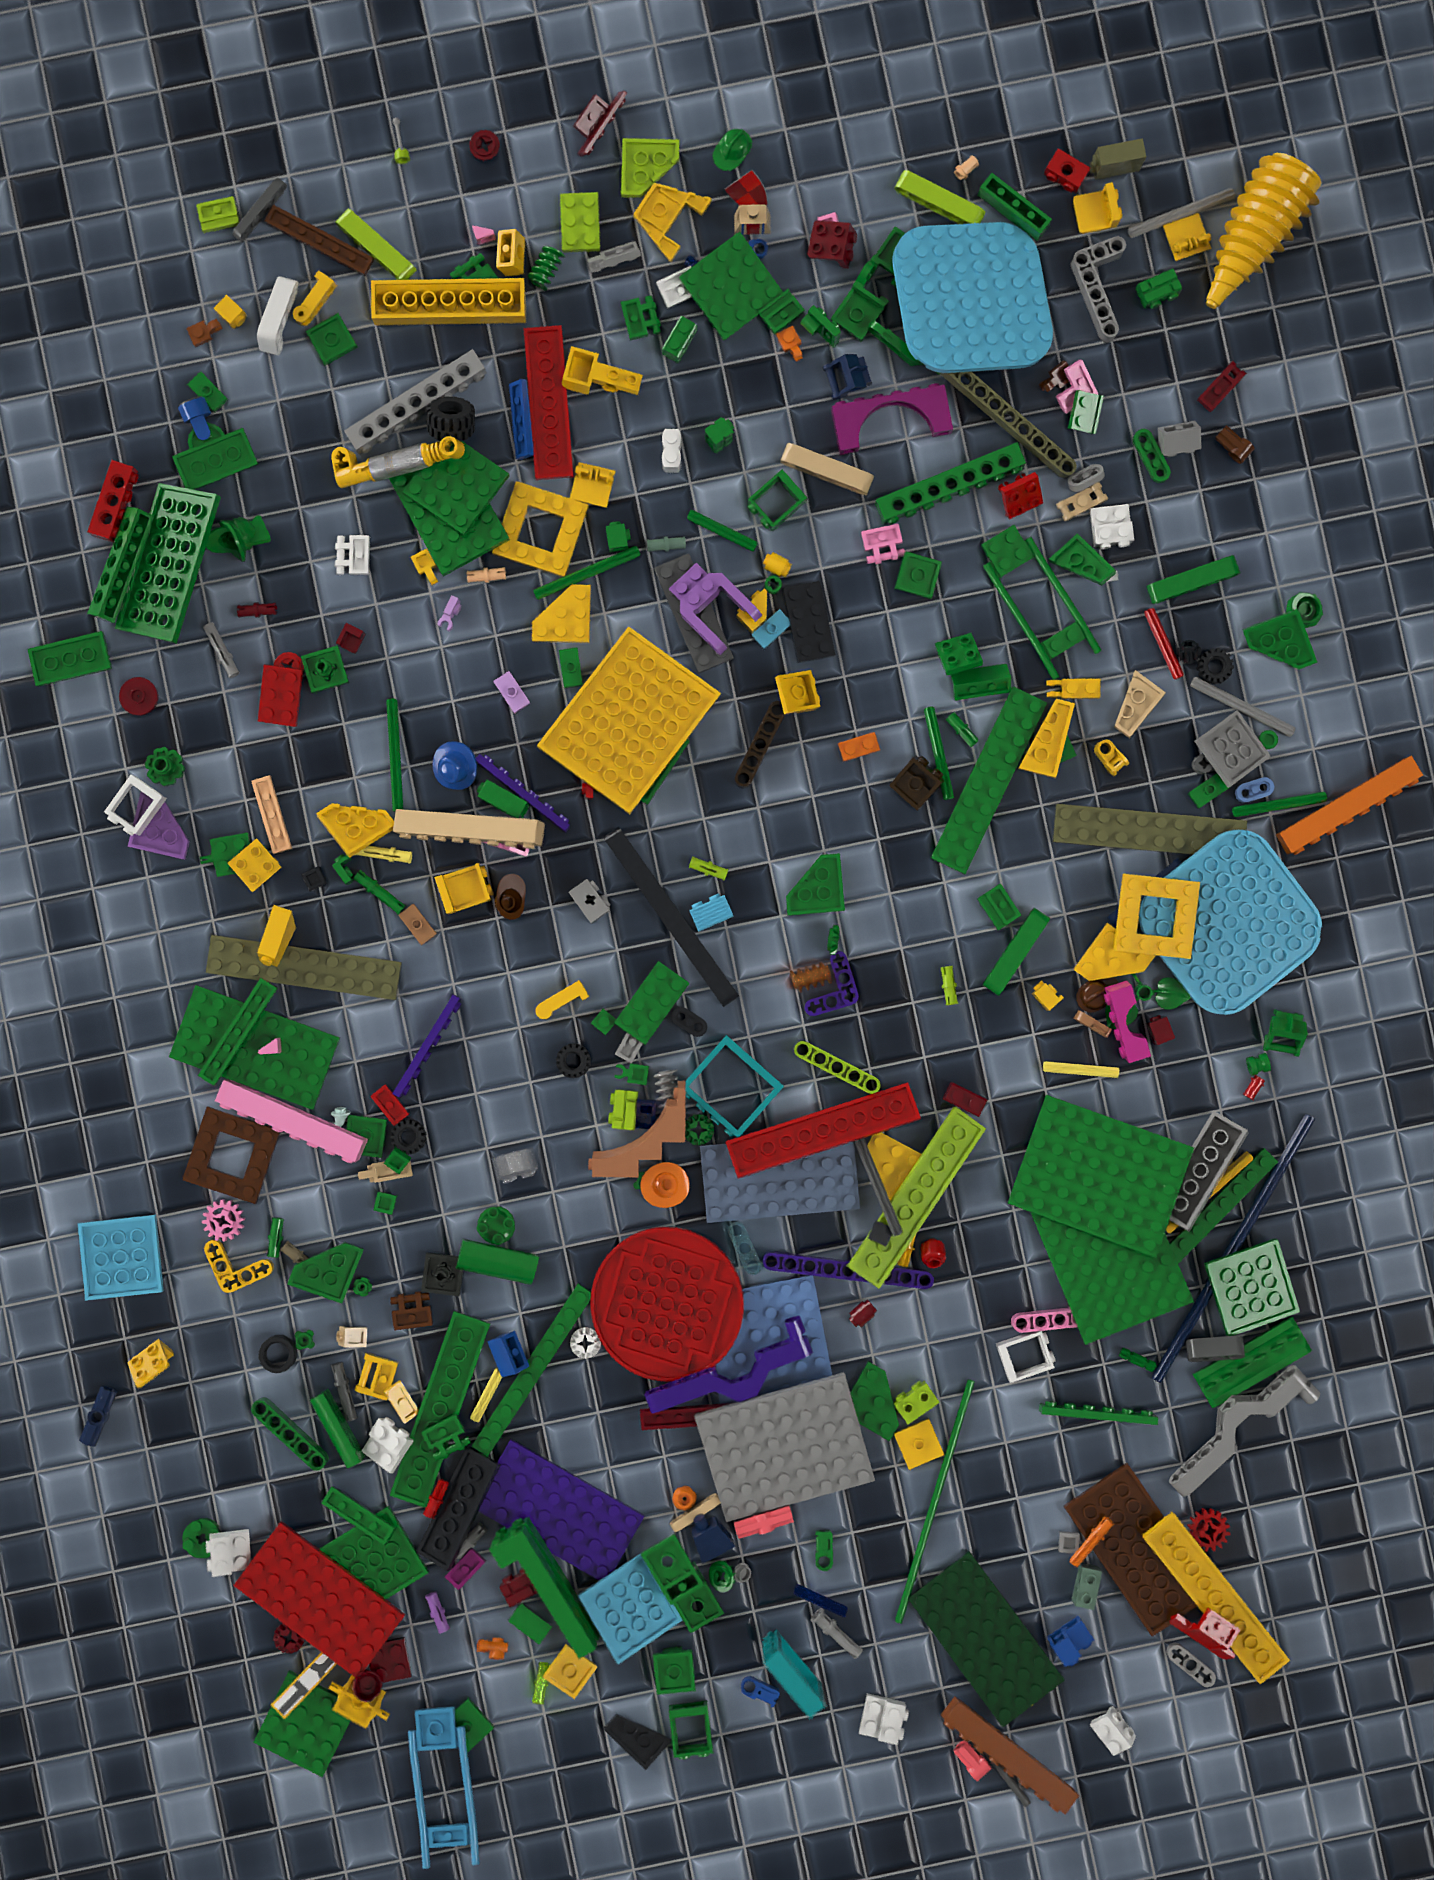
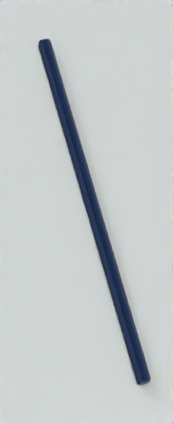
(1234, 1245)

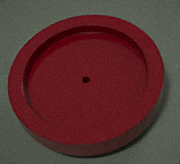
(147, 695)

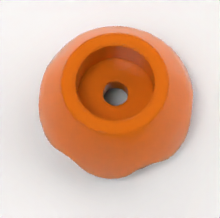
(681, 1492)

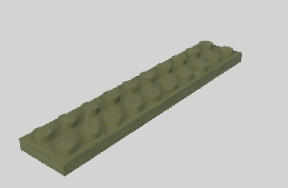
(1137, 829)
(306, 968)

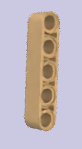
(827, 469)

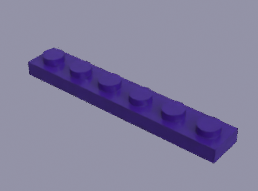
(517, 787)
(432, 1039)

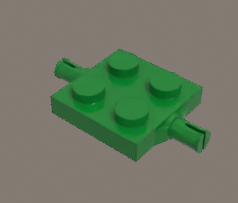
(224, 850)

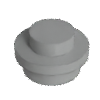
(742, 1572)

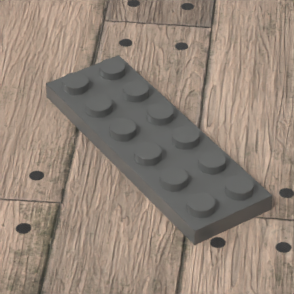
(701, 652)

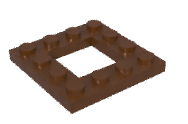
(212, 1124)

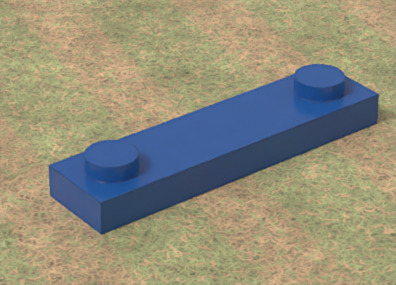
(521, 419)

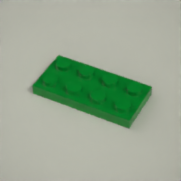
(69, 659)
(651, 1003)

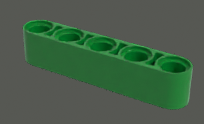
(1193, 579)
(1016, 951)
(299, 1435)

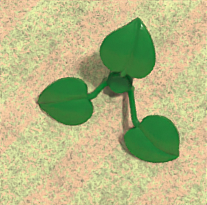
(1169, 996)

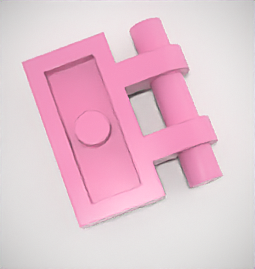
(881, 538)

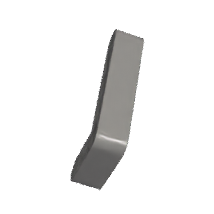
(1095, 286)

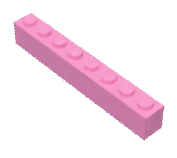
(291, 1120)

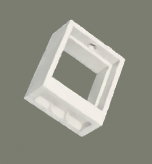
(158, 801)
(1006, 1361)

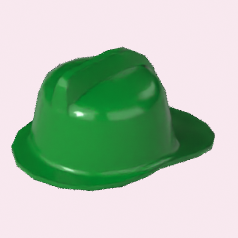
(732, 149)

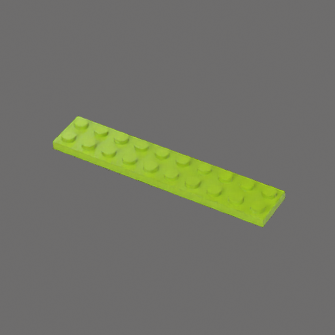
(919, 1194)

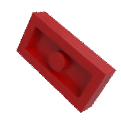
(390, 1105)

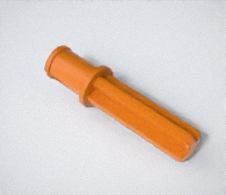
(1096, 1535)

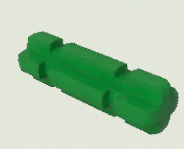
(1137, 1359)

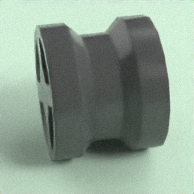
(1198, 765)

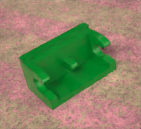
(529, 1623)

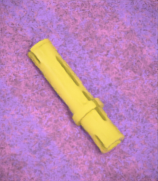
(388, 854)

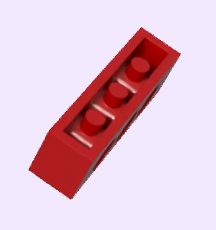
(116, 472)

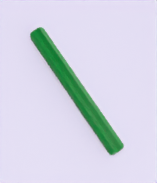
(938, 751)
(1279, 804)

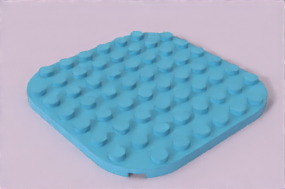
(972, 297)
(1248, 924)

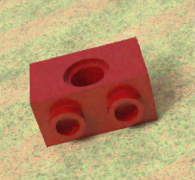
(1064, 161)

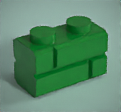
(1158, 289)
(679, 339)
(719, 434)

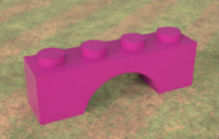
(1121, 999)

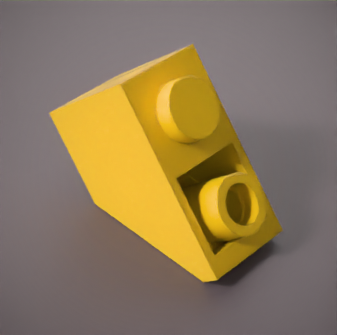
(759, 600)

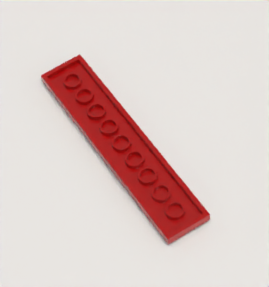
(822, 1130)

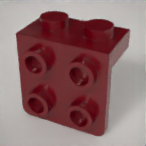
(832, 242)

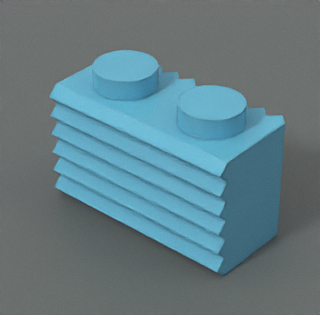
(711, 912)

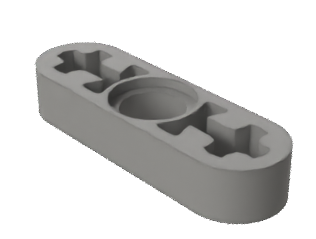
(1205, 1669)

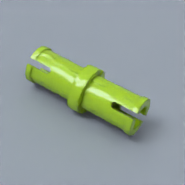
(721, 872)
(949, 985)

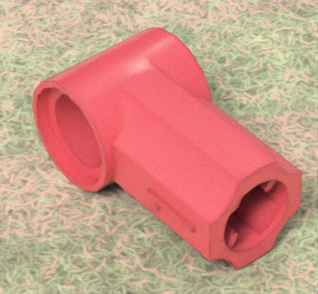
(974, 1763)

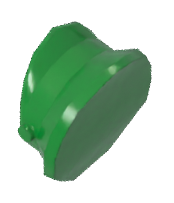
(1309, 608)

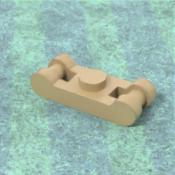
(1081, 502)

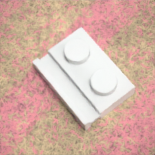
(672, 289)

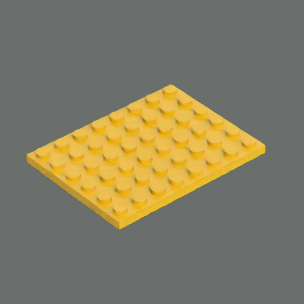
(628, 720)

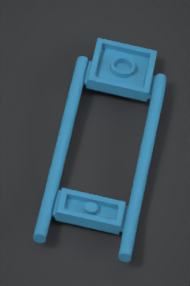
(436, 1731)

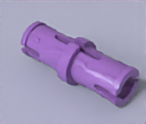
(437, 1612)

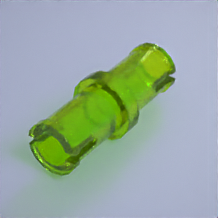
(540, 1683)

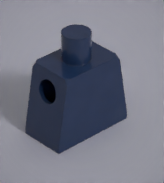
(710, 1537)

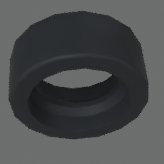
(267, 1365)

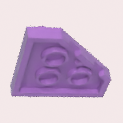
(162, 834)

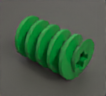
(544, 266)

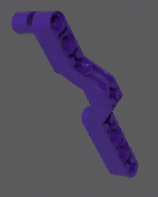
(742, 1387)

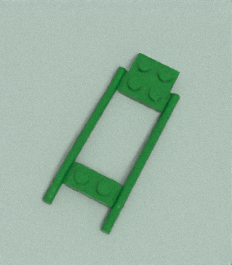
(1010, 551)

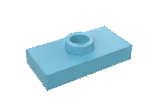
(771, 629)

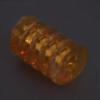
(811, 976)

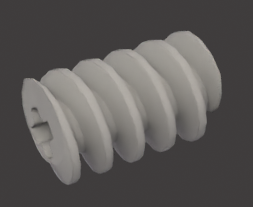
(667, 1086)

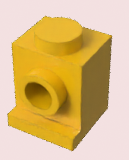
(1046, 995)

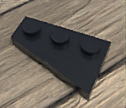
(637, 1740)

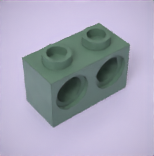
(1086, 1586)

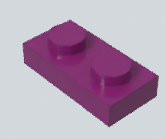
(465, 1568)

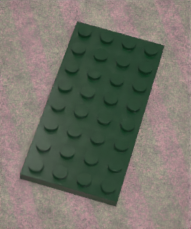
(986, 1639)

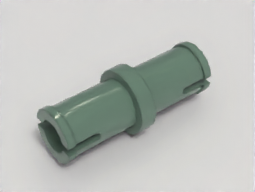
(666, 544)

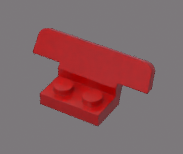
(1211, 1632)

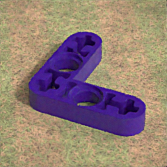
(839, 995)

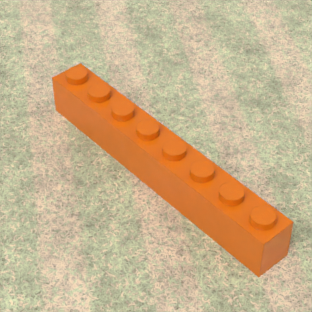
(1348, 805)

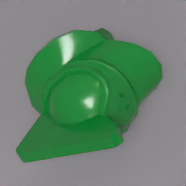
(239, 535)

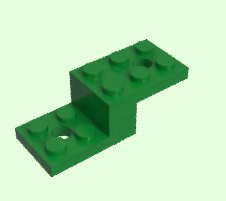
(682, 1583)

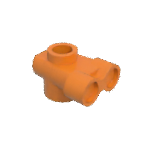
(496, 1648)

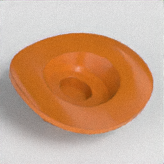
(665, 1185)

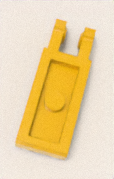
(1075, 688)

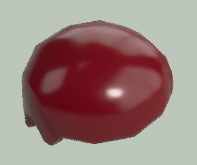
(367, 1686)

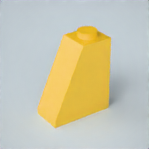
(276, 936)

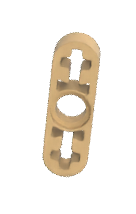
(701, 1508)

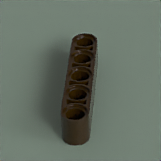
(759, 754)

